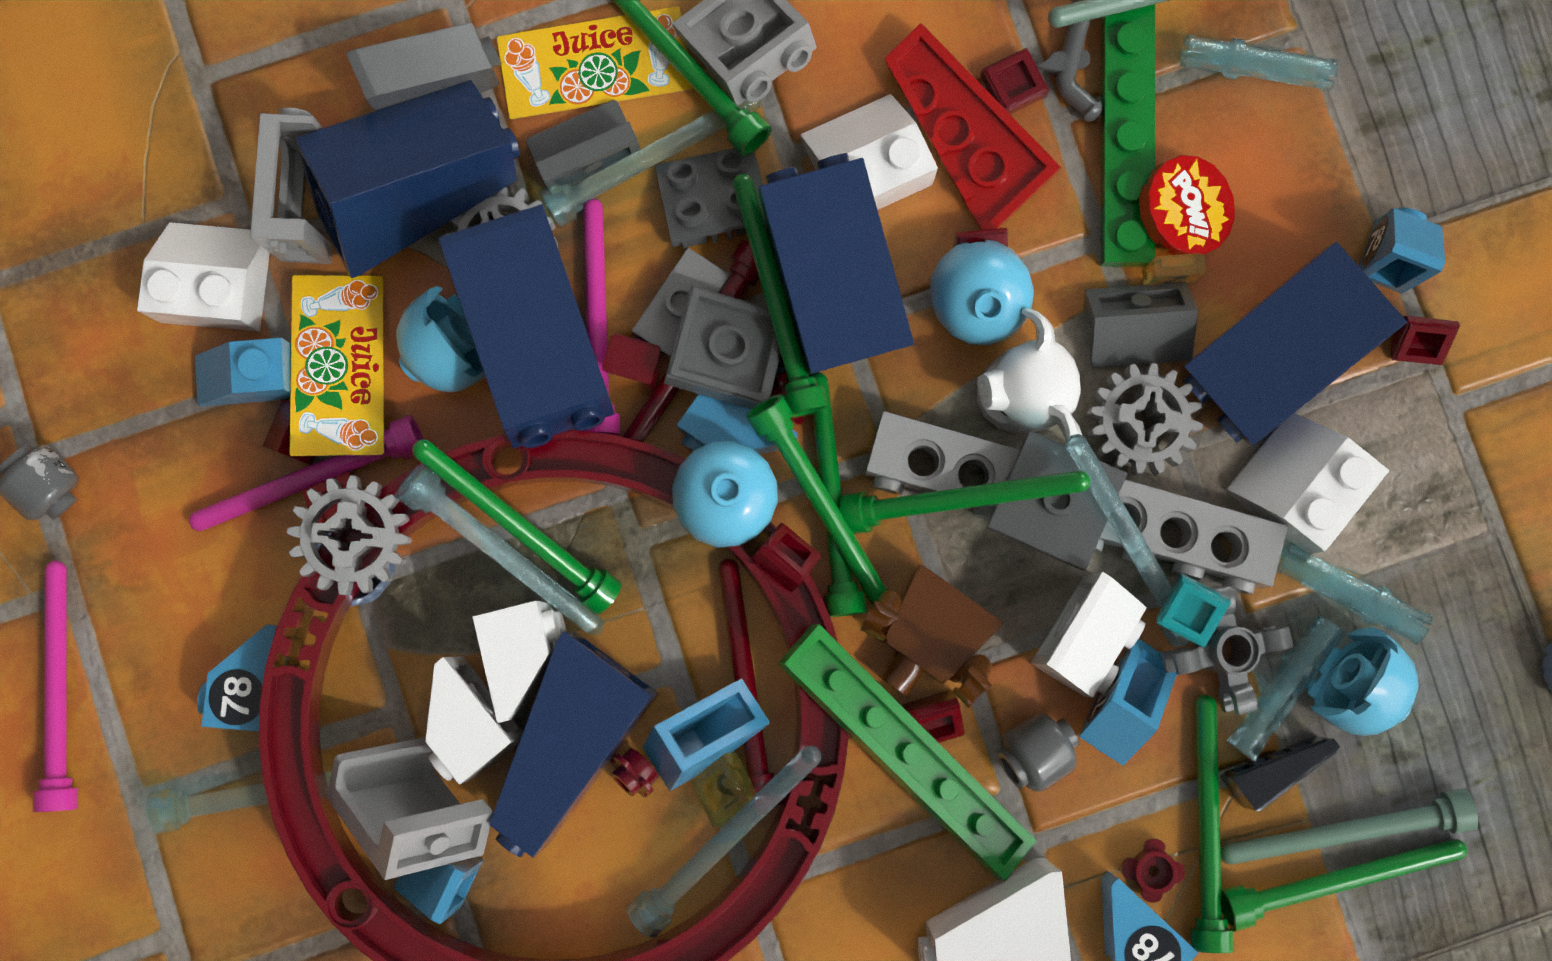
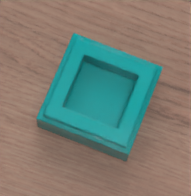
(1193, 610)

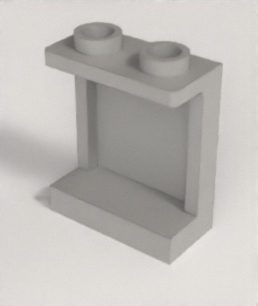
(405, 810)

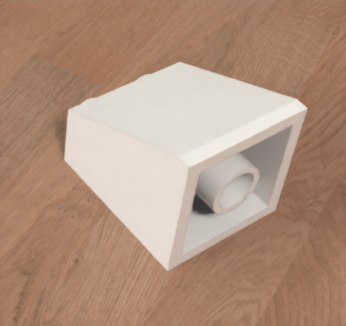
(1004, 921)

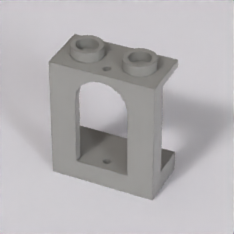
(288, 235)

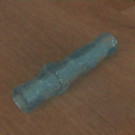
(1237, 59)
(1372, 603)
(1295, 674)

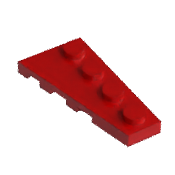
(976, 138)

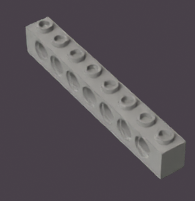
(1253, 540)

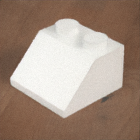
(888, 142)
(205, 278)
(1307, 481)
(1091, 634)
(516, 653)
(464, 723)

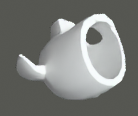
(1032, 384)

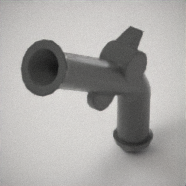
(1064, 67)

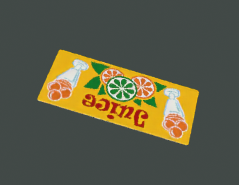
(585, 65)
(337, 366)

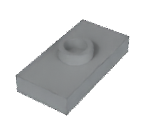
(663, 315)

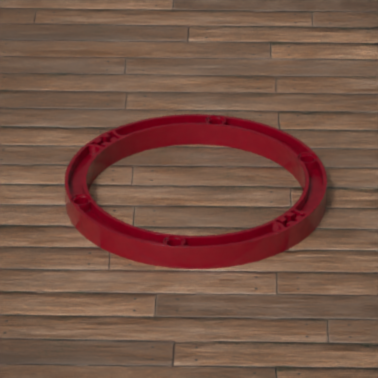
(299, 787)

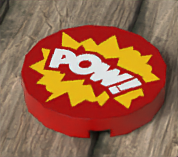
(1187, 206)

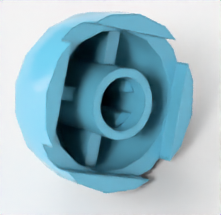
(981, 292)
(438, 343)
(724, 494)
(1366, 684)

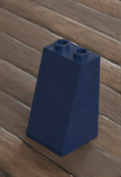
(405, 171)
(834, 263)
(527, 327)
(1292, 344)
(570, 737)

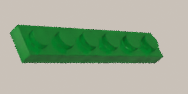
(1126, 134)
(907, 751)

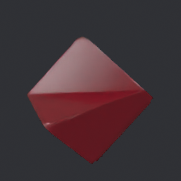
(633, 360)

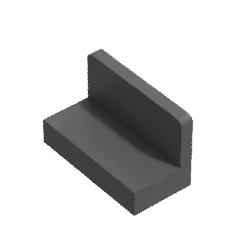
(583, 145)
(1141, 324)

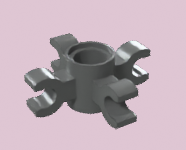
(1247, 646)

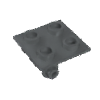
(701, 195)

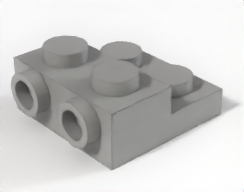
(746, 43)

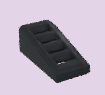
(1269, 777)

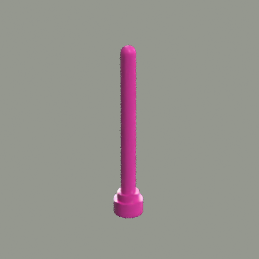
(596, 298)
(397, 443)
(55, 790)

